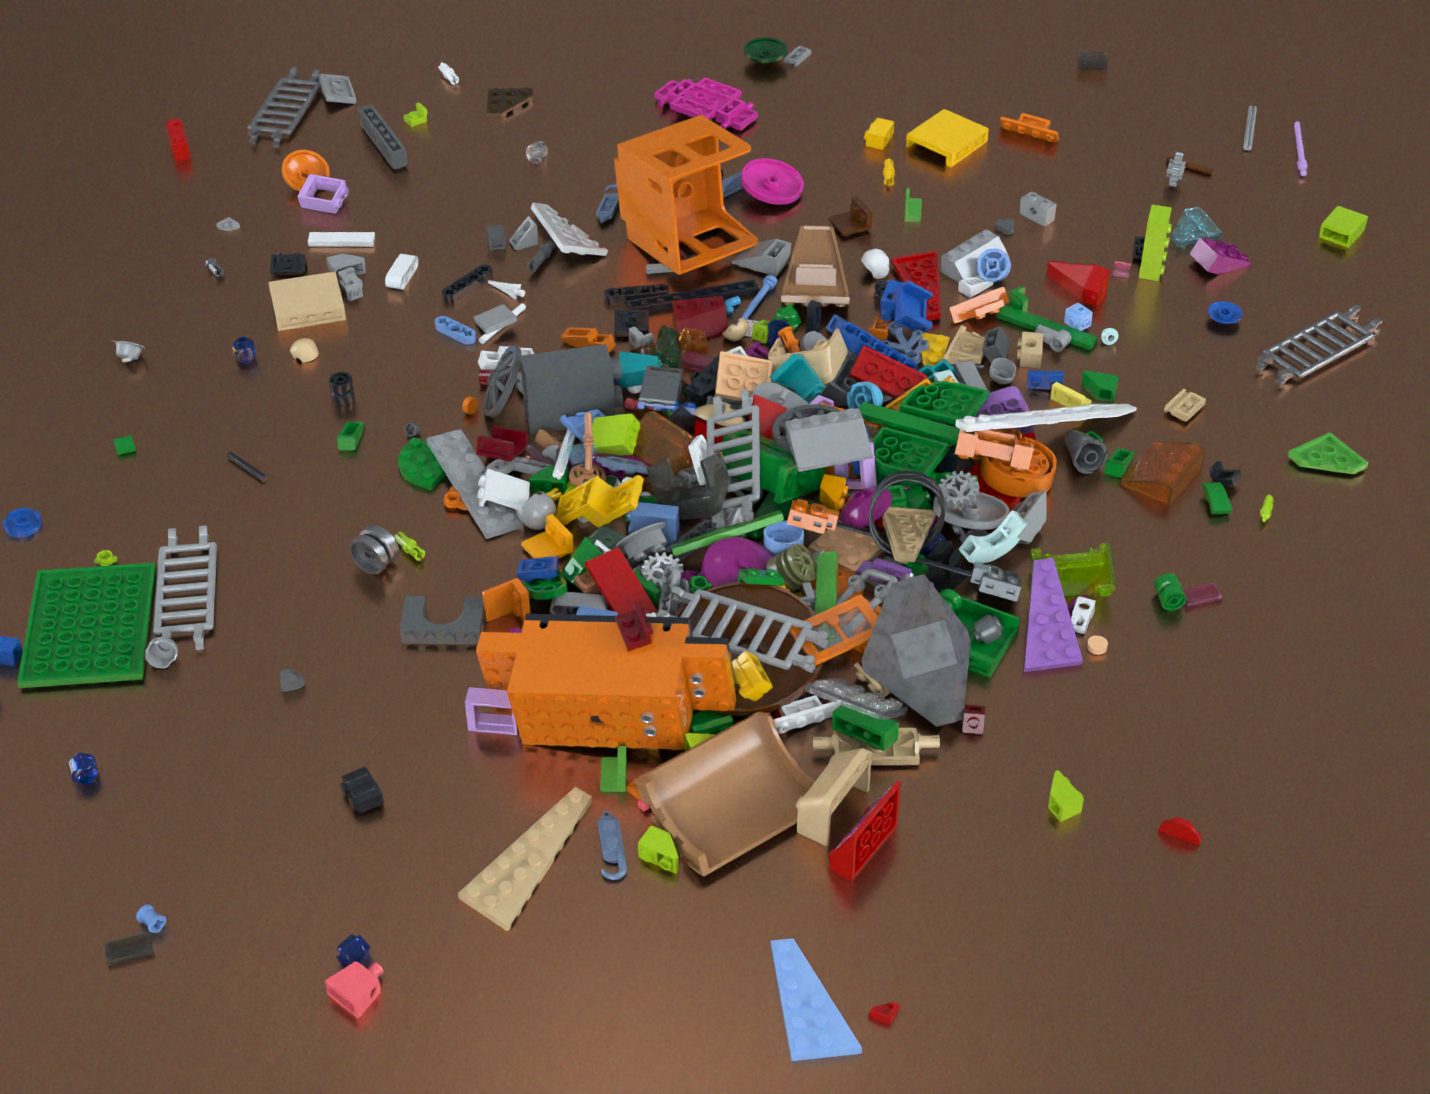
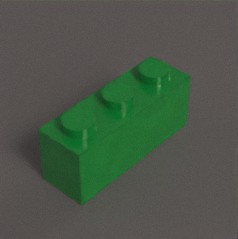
(865, 728)

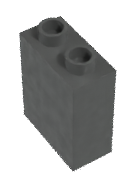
(569, 384)

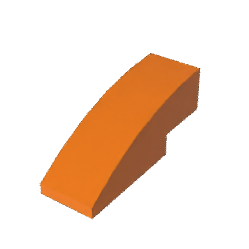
(587, 337)

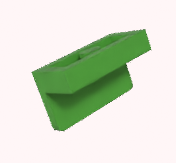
(912, 208)
(614, 772)

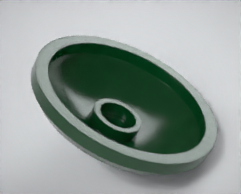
(765, 50)

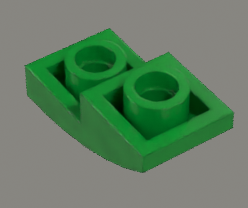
(1217, 498)
(650, 588)

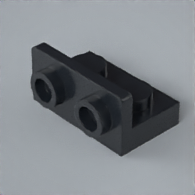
(288, 264)

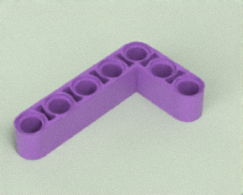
(1004, 401)

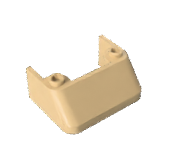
(824, 358)
(817, 805)

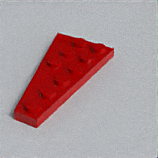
(924, 272)

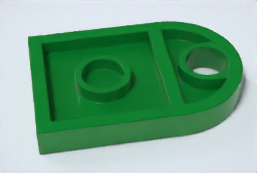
(546, 589)

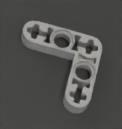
(518, 464)

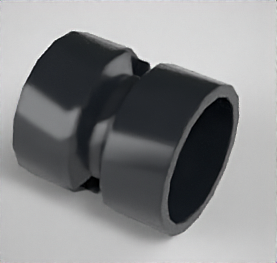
(341, 388)

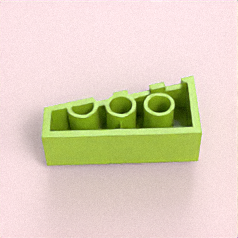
(1155, 243)

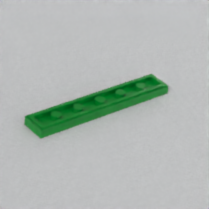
(1032, 321)
(909, 423)

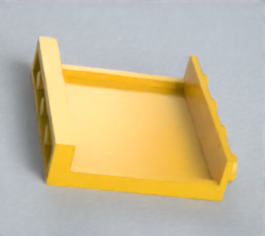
(949, 136)

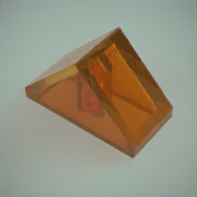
(692, 339)

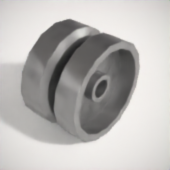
(373, 549)

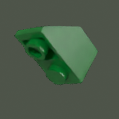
(1100, 385)

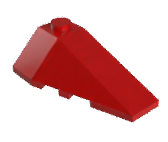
(1085, 282)

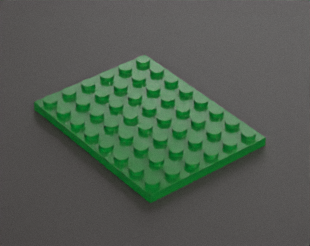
(88, 625)

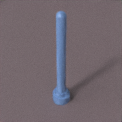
(768, 284)

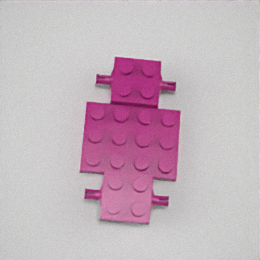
(709, 100)

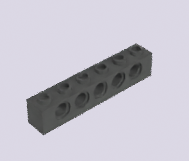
(383, 137)

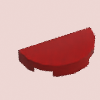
(1181, 829)

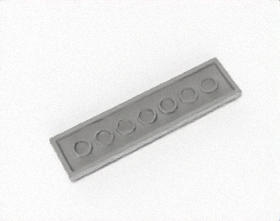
(464, 471)

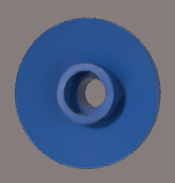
(1225, 312)

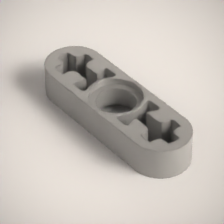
(670, 578)

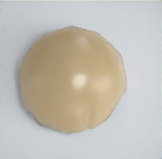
(736, 332)
(304, 349)

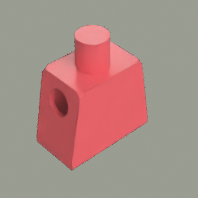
(355, 987)

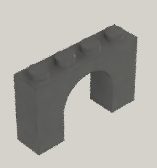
(464, 630)

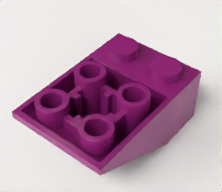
(1218, 256)

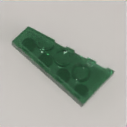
(668, 348)

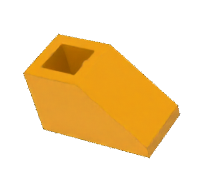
(833, 491)

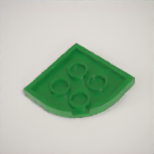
(419, 464)

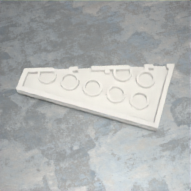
(567, 237)

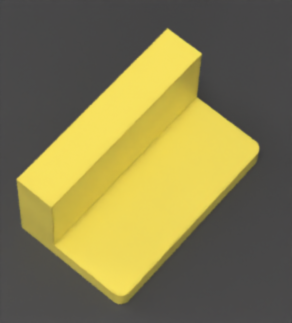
(1068, 396)

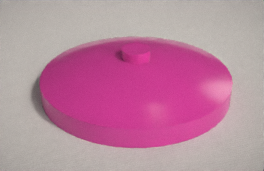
(772, 181)

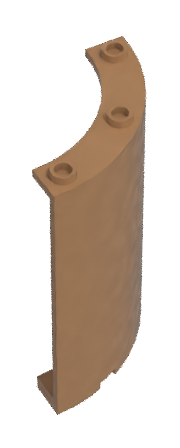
(726, 793)

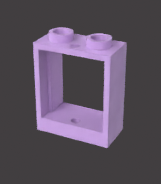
(323, 183)
(867, 472)
(489, 722)

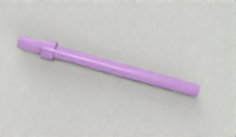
(1302, 163)

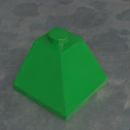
(575, 564)

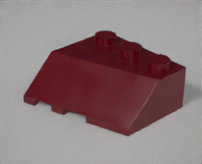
(700, 314)

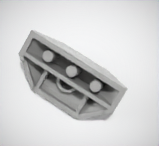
(1033, 513)

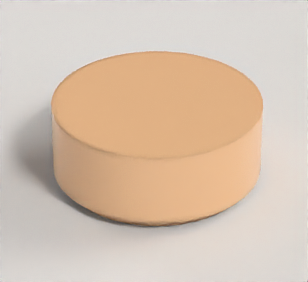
(1097, 645)

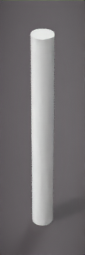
(516, 311)

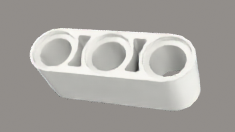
(401, 271)

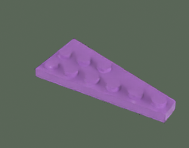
(1049, 628)

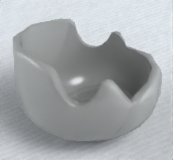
(1002, 370)
(161, 652)

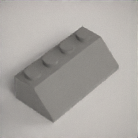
(962, 260)

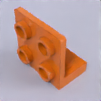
(505, 599)

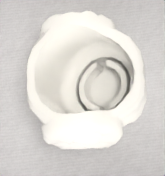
(876, 262)

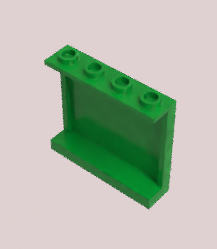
(983, 656)

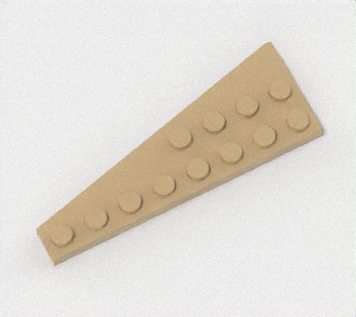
(513, 875)

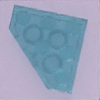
(1194, 225)

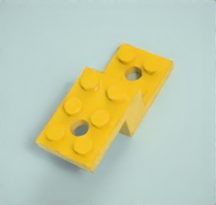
(599, 501)

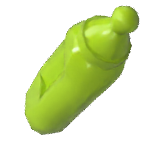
(1265, 512)

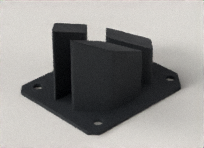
(943, 555)

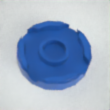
(22, 522)

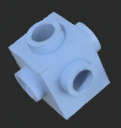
(1078, 317)

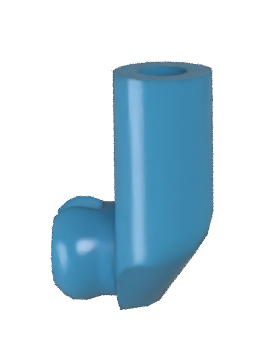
(730, 303)

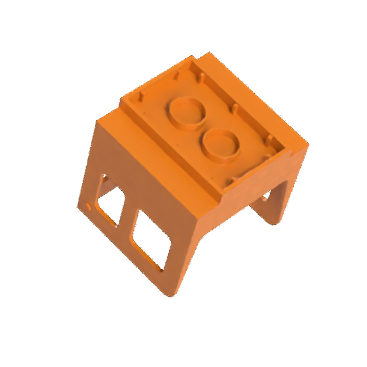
(674, 191)

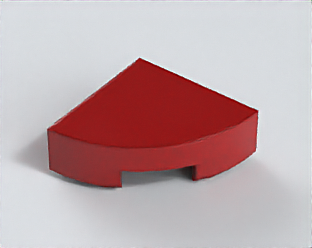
(885, 1013)

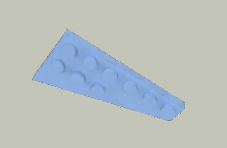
(809, 1014)

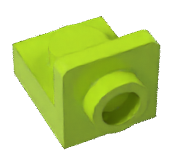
(416, 117)
(760, 331)

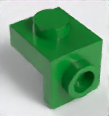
(1018, 299)

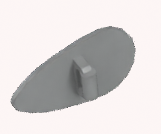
(779, 395)

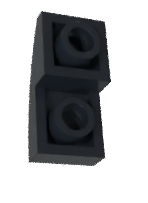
(1138, 247)

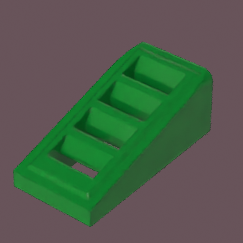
(350, 436)
(1118, 462)

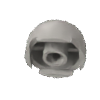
(536, 510)

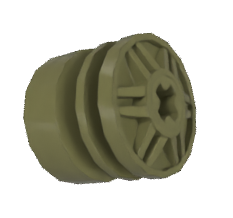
(795, 565)

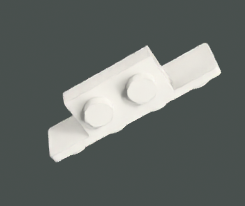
(802, 713)

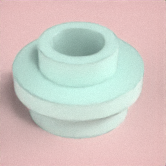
(1106, 333)

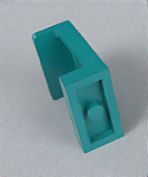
(800, 376)

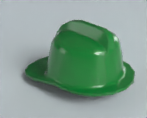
(788, 314)

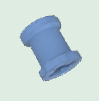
(150, 918)

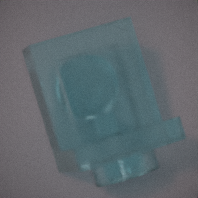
(577, 453)

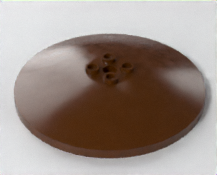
(787, 684)

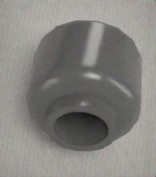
(988, 629)

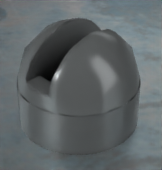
(410, 426)

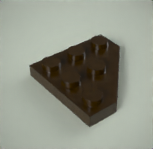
(505, 100)

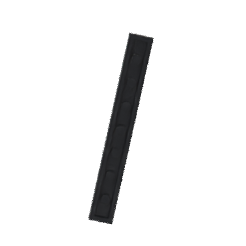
(664, 302)

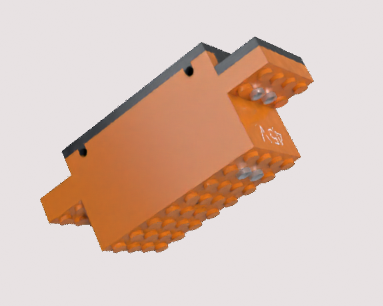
(583, 688)

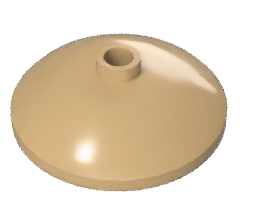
(708, 410)

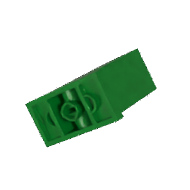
(777, 469)

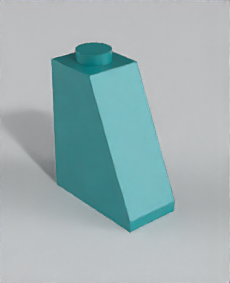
(634, 366)

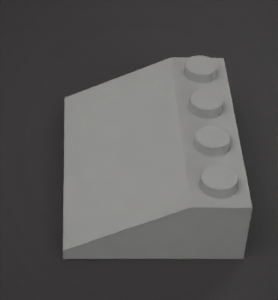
(828, 439)

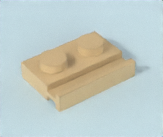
(1185, 405)

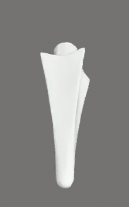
(512, 290)

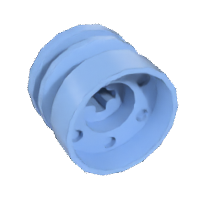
(781, 536)

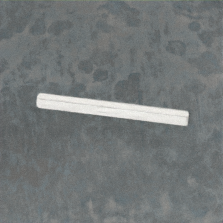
(563, 455)

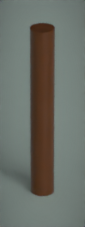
(1194, 167)

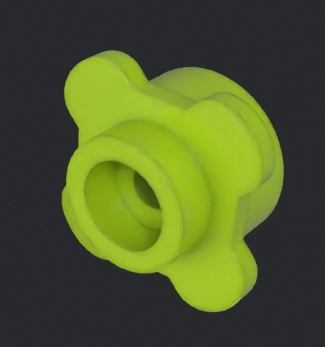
(105, 558)

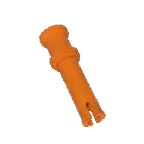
(789, 339)

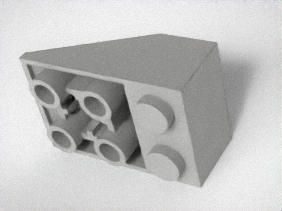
(765, 257)

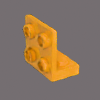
(552, 542)

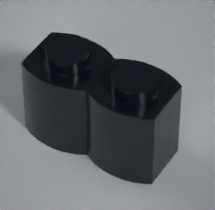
(362, 790)

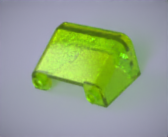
(1083, 572)

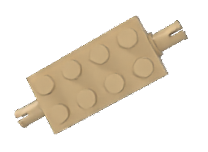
(902, 752)

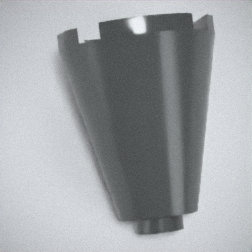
(1086, 451)

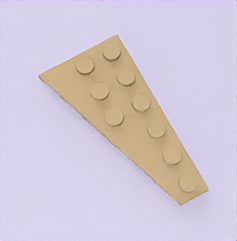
(907, 531)

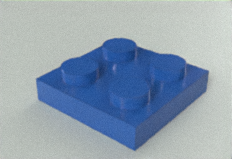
(538, 568)

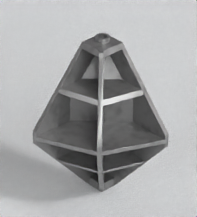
(920, 651)

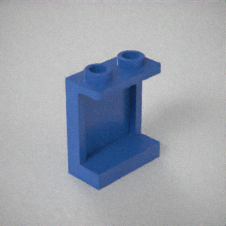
(911, 307)

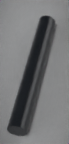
(249, 468)

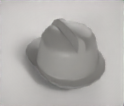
(128, 351)

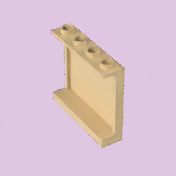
(307, 301)

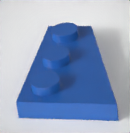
(657, 406)

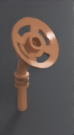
(586, 468)

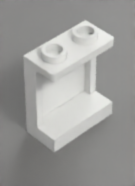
(503, 490)

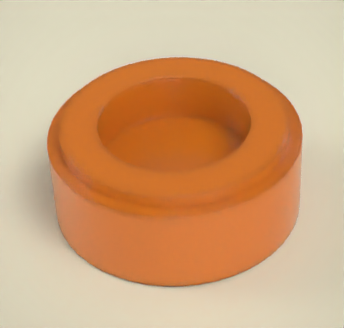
(470, 405)

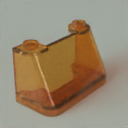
(661, 440)

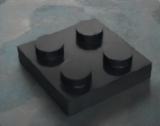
(629, 318)

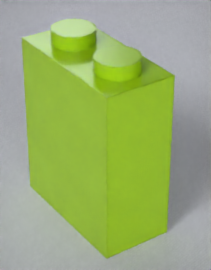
(1343, 226)
(615, 434)

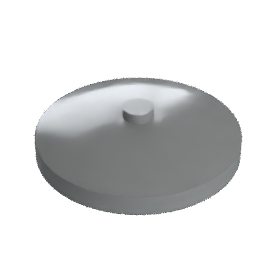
(983, 513)

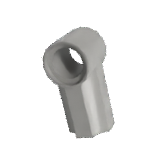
(1055, 339)

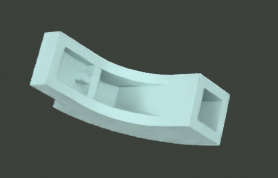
(996, 543)

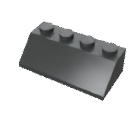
(840, 385)

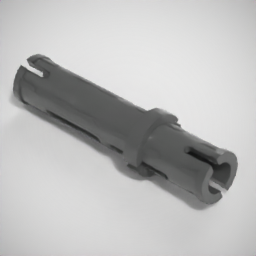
(544, 252)

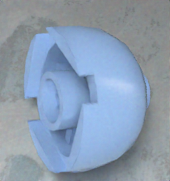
(993, 265)

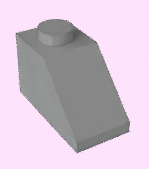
(345, 261)

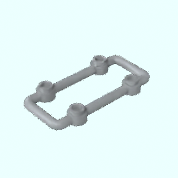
(857, 584)

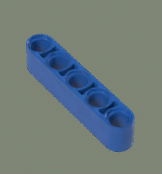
(856, 337)

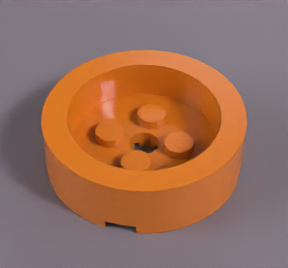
(1016, 483)

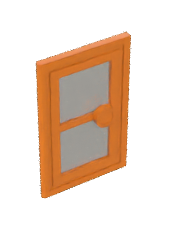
(846, 626)

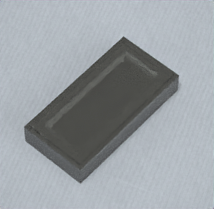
(129, 949)

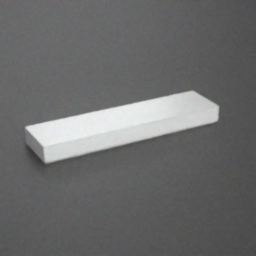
(341, 239)

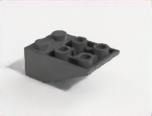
(661, 385)

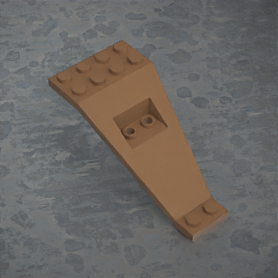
(816, 269)

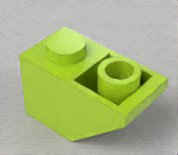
(1064, 798)
(658, 848)

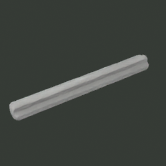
(1250, 125)

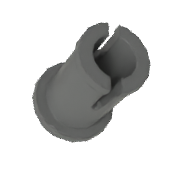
(212, 264)

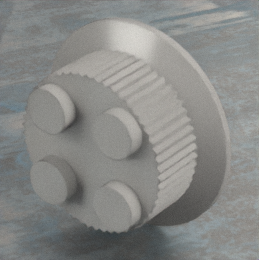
(644, 542)

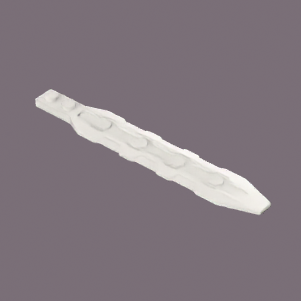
(1048, 416)

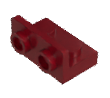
(634, 629)

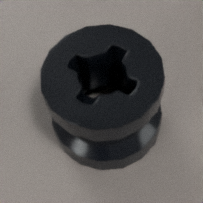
(879, 290)

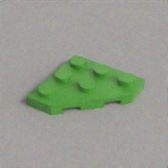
(1328, 454)

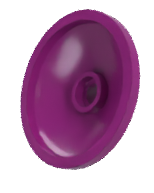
(856, 509)

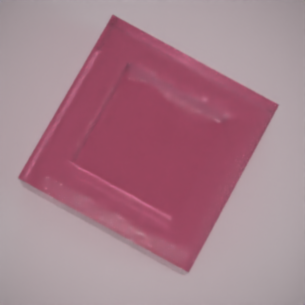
(1121, 269)

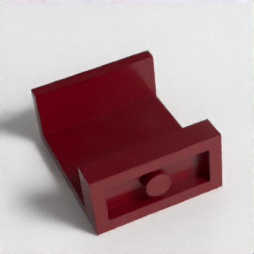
(504, 444)

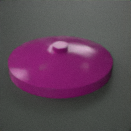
(729, 555)

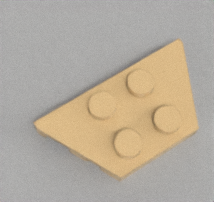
(965, 347)

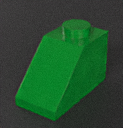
(545, 482)
(918, 498)

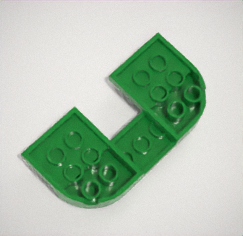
(940, 401)

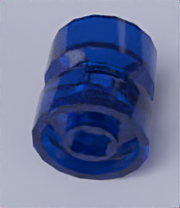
(773, 329)

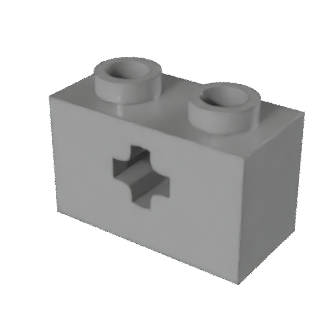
(1037, 208)

